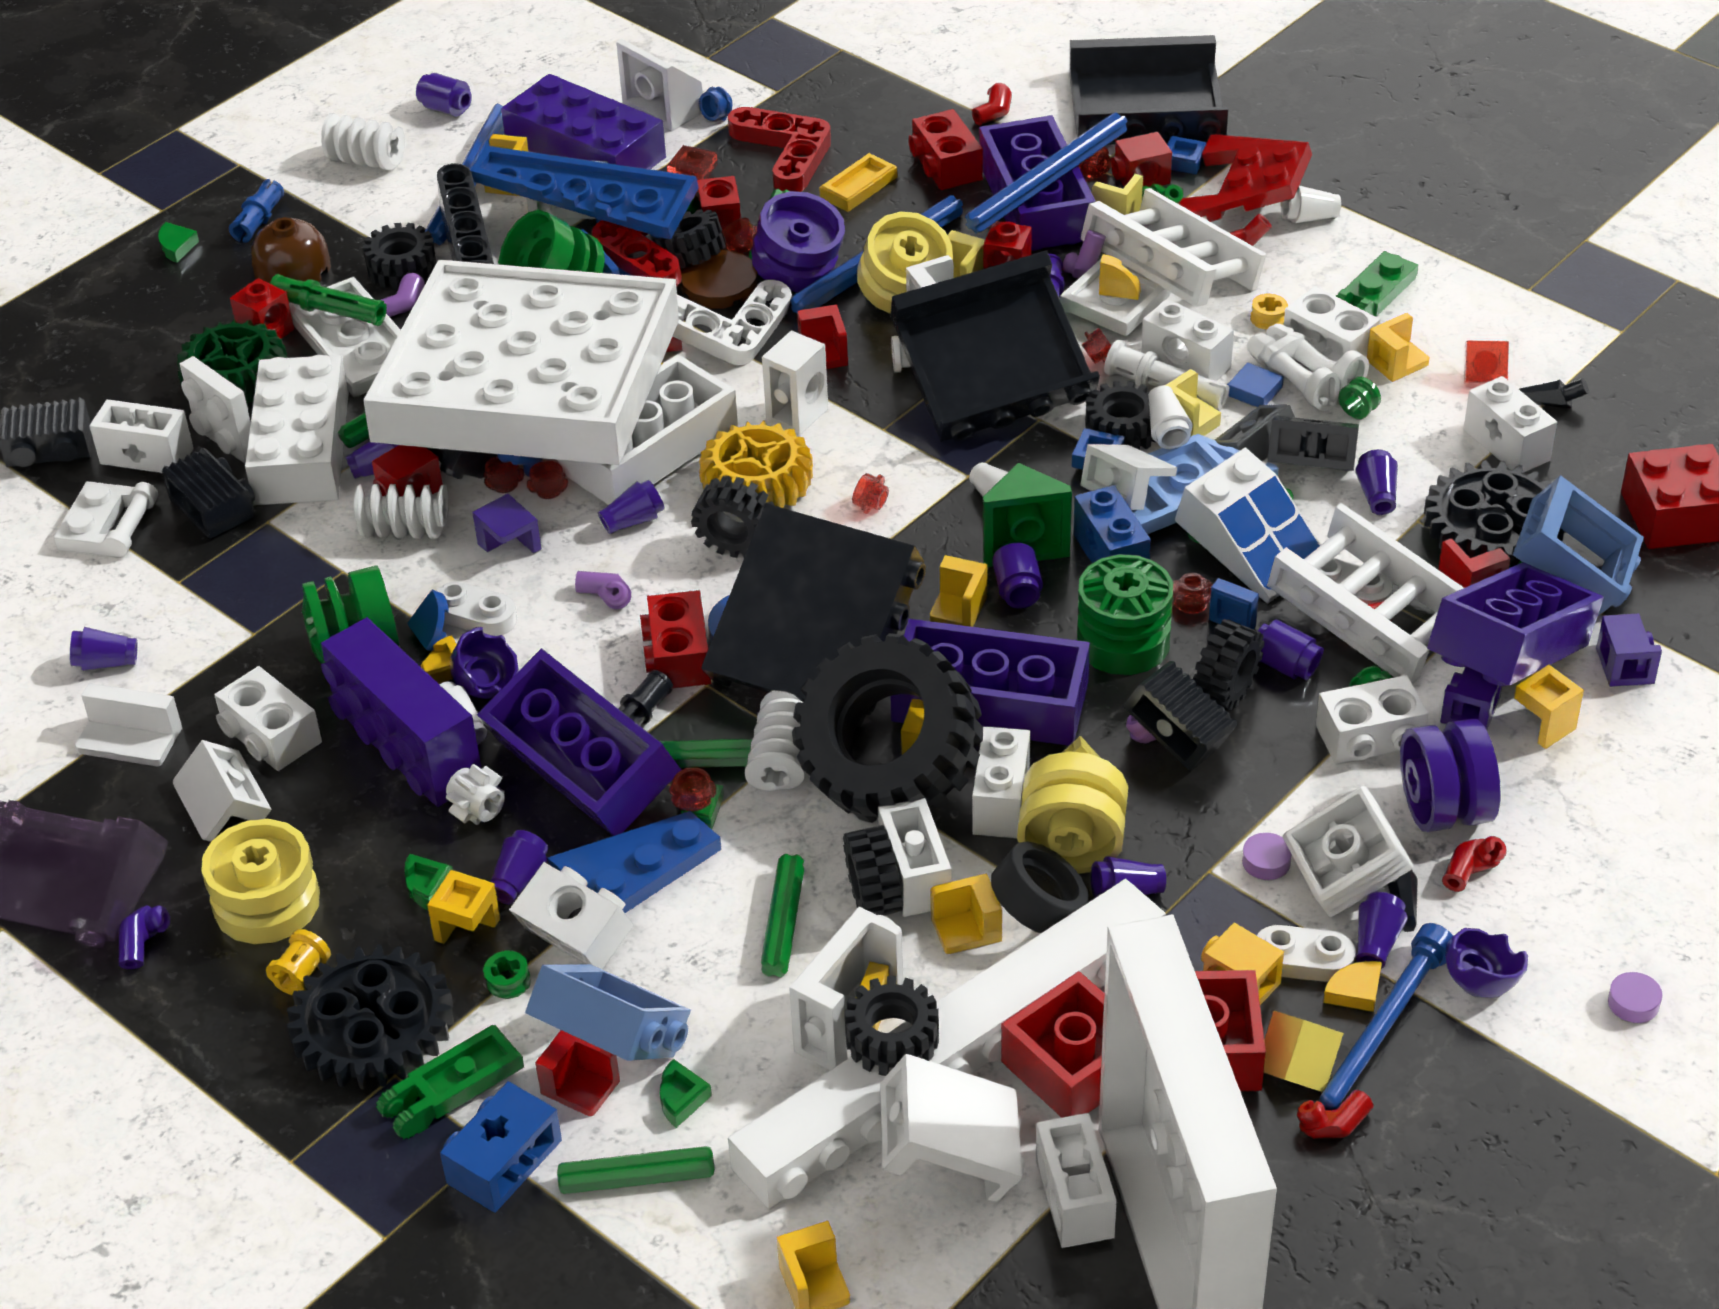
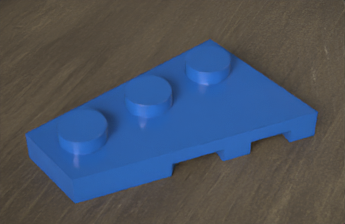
(642, 859)

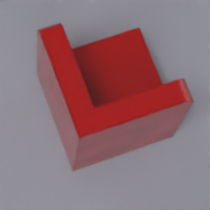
(826, 327)
(1467, 570)
(577, 1073)

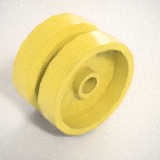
(893, 245)
(1074, 808)
(260, 881)

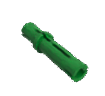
(313, 296)

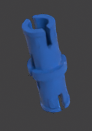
(256, 210)

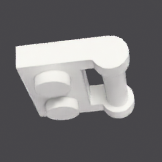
(94, 514)

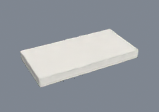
(358, 342)

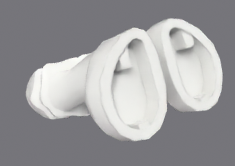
(1284, 349)

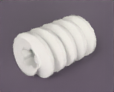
(362, 142)
(401, 512)
(773, 755)

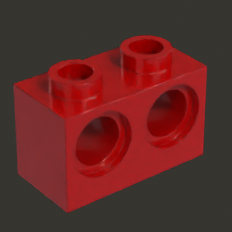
(946, 149)
(677, 637)

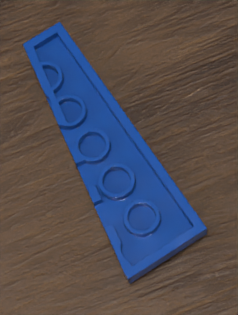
(610, 192)

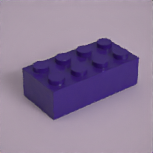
(583, 125)
(1014, 149)
(1514, 623)
(1013, 676)
(398, 709)
(579, 742)

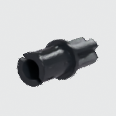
(646, 697)

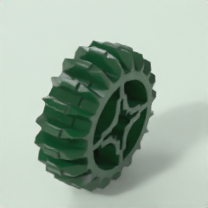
(234, 352)

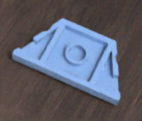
(1192, 462)

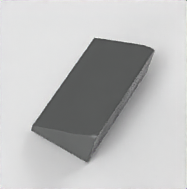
(1254, 430)

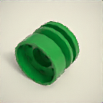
(550, 243)
(337, 612)
(1125, 613)

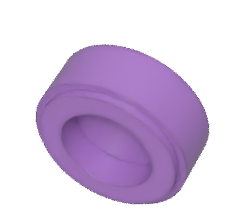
(1266, 856)
(1635, 997)

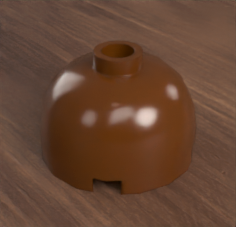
(289, 249)

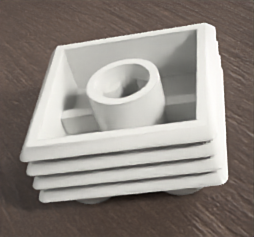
(1347, 851)

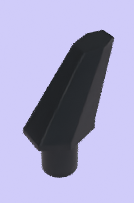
(1556, 393)
(1406, 889)

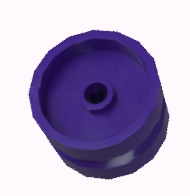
(797, 239)
(1450, 775)

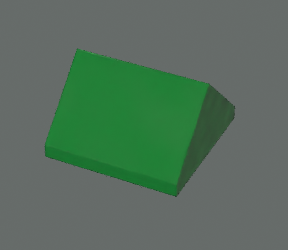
(1029, 511)

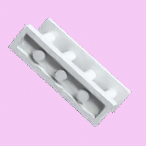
(1175, 247)
(1349, 617)

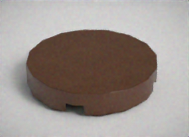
(719, 280)

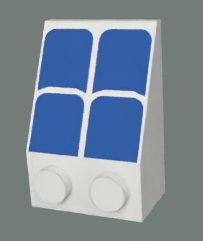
(1245, 519)

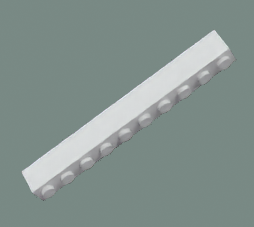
(843, 1108)

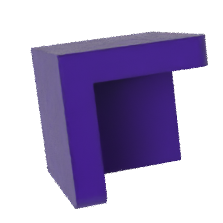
(503, 521)

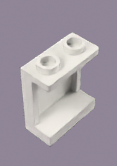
(826, 984)
(951, 1122)

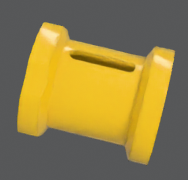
(298, 960)

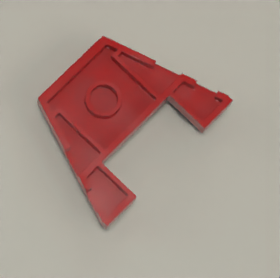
(1259, 175)

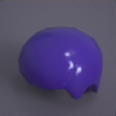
(482, 663)
(1484, 963)

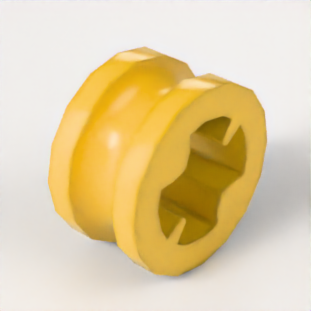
(1268, 310)

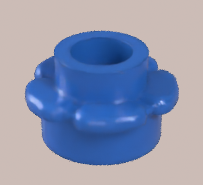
(715, 104)

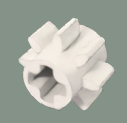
(475, 794)

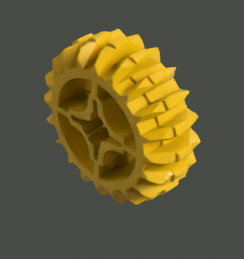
(760, 455)

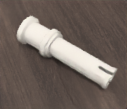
(1149, 370)

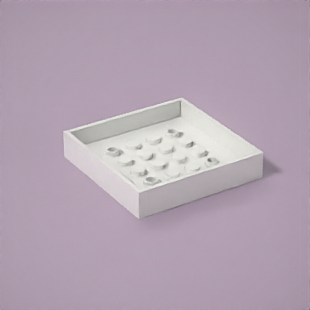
(524, 362)
(1180, 1129)

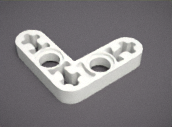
(727, 333)

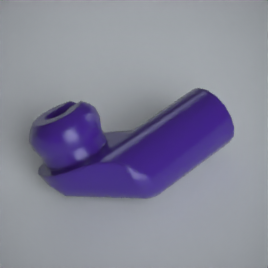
(136, 930)

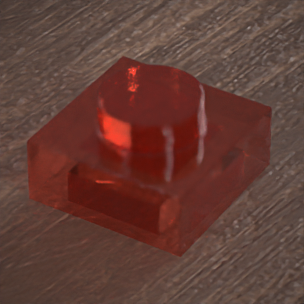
(693, 162)
(1485, 361)

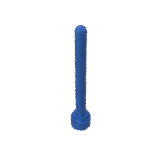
(1427, 954)

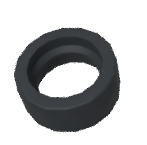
(1038, 886)

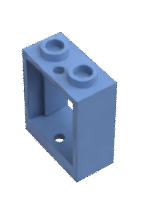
(1592, 525)
(608, 1011)

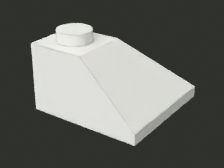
(657, 87)

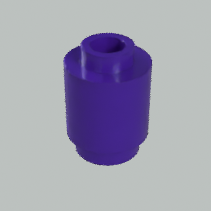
(444, 94)
(1017, 575)
(1290, 650)

